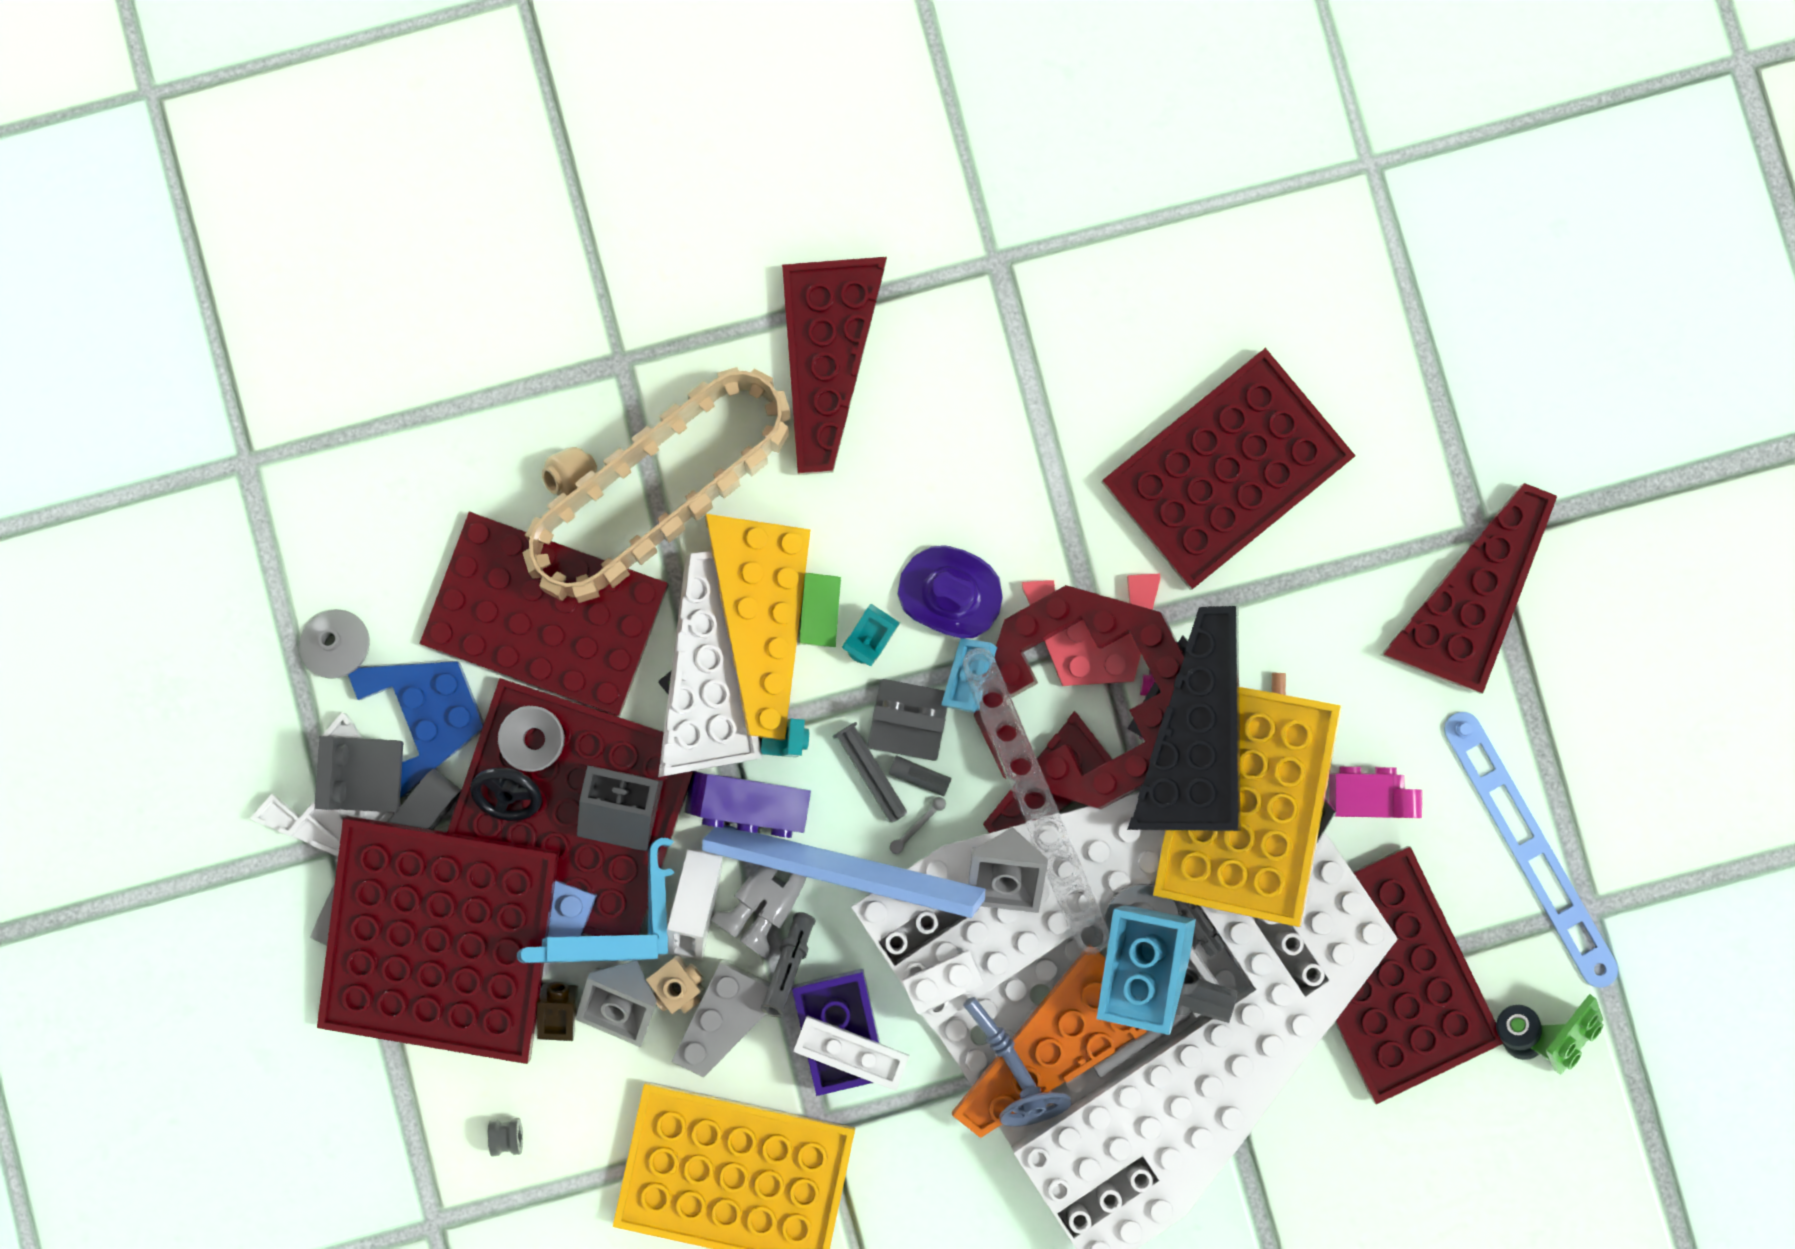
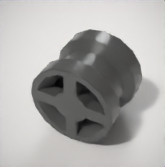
(505, 1137)

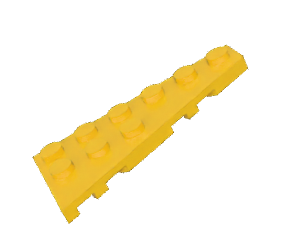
(761, 600)

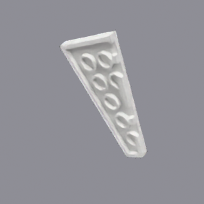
(704, 701)

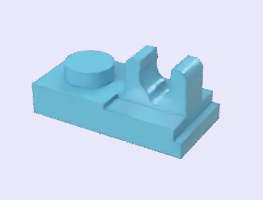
(957, 691)

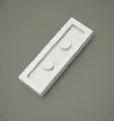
(851, 1053)

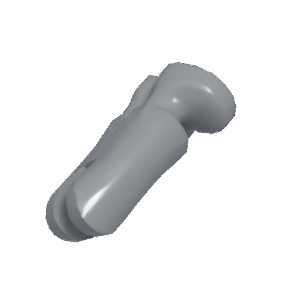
(769, 899)

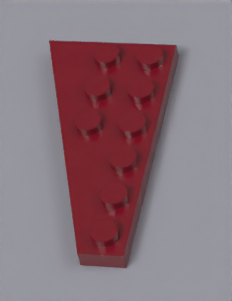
(827, 332)
(1469, 611)

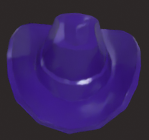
(951, 591)

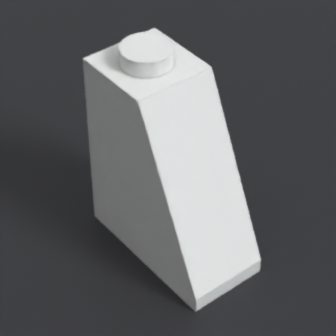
(694, 904)

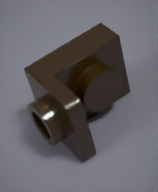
(556, 1012)

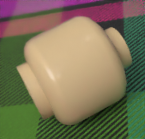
(565, 469)

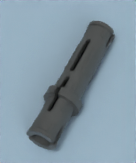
(788, 962)

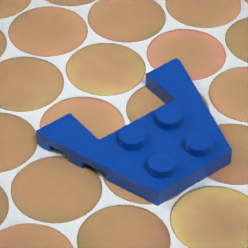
(435, 706)

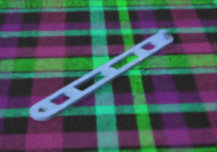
(1463, 734)

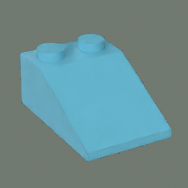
(1145, 968)

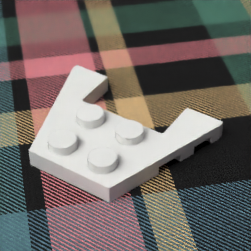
(315, 826)

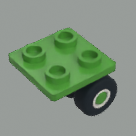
(1558, 1043)

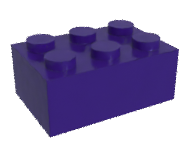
(844, 1003)

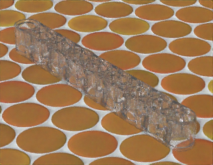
(1034, 782)

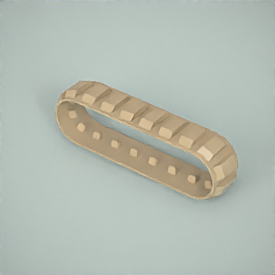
(644, 444)

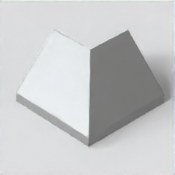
(1009, 872)
(618, 1002)

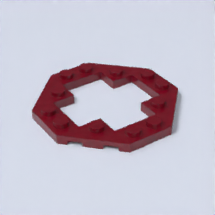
(1107, 622)

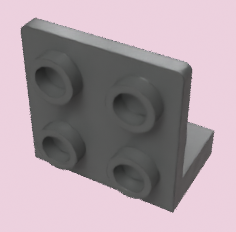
(358, 774)

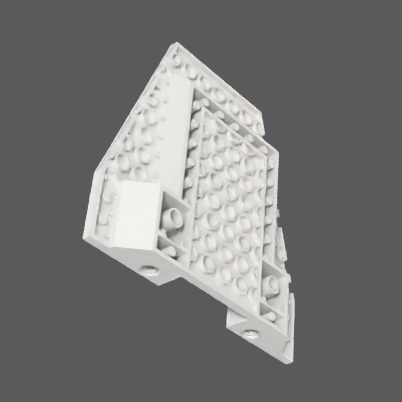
(1170, 1118)

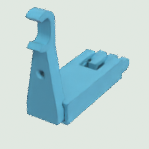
(615, 947)

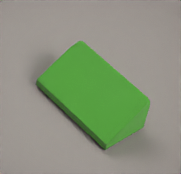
(820, 610)

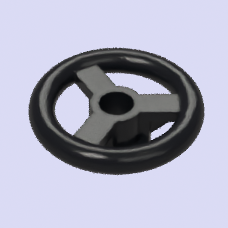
(508, 787)

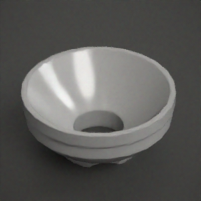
(512, 738)

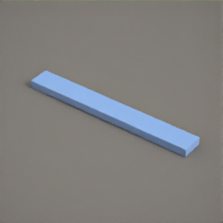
(845, 870)

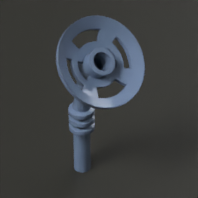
(1032, 1098)

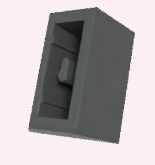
(618, 807)

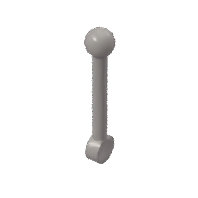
(897, 846)

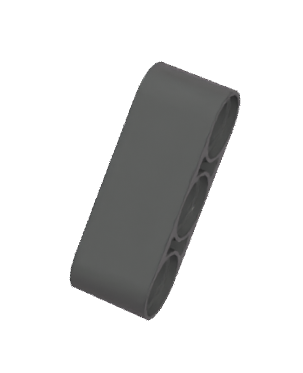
(428, 802)

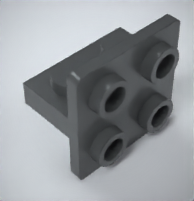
(908, 720)

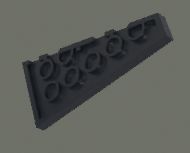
(1197, 749)

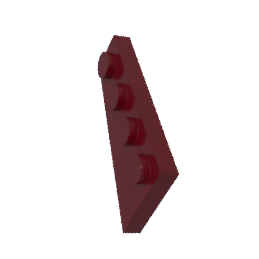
(1088, 754)

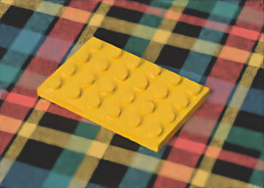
(1282, 795)
(731, 1173)

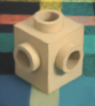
(663, 984)

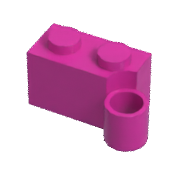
(1373, 794)

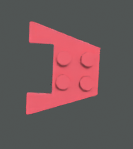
(1076, 653)

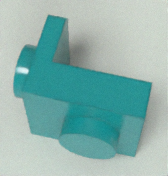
(870, 635)
(795, 741)

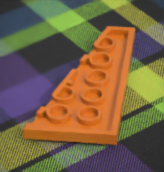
(1053, 1044)

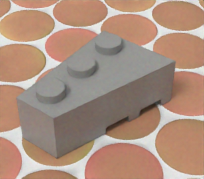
(722, 1018)

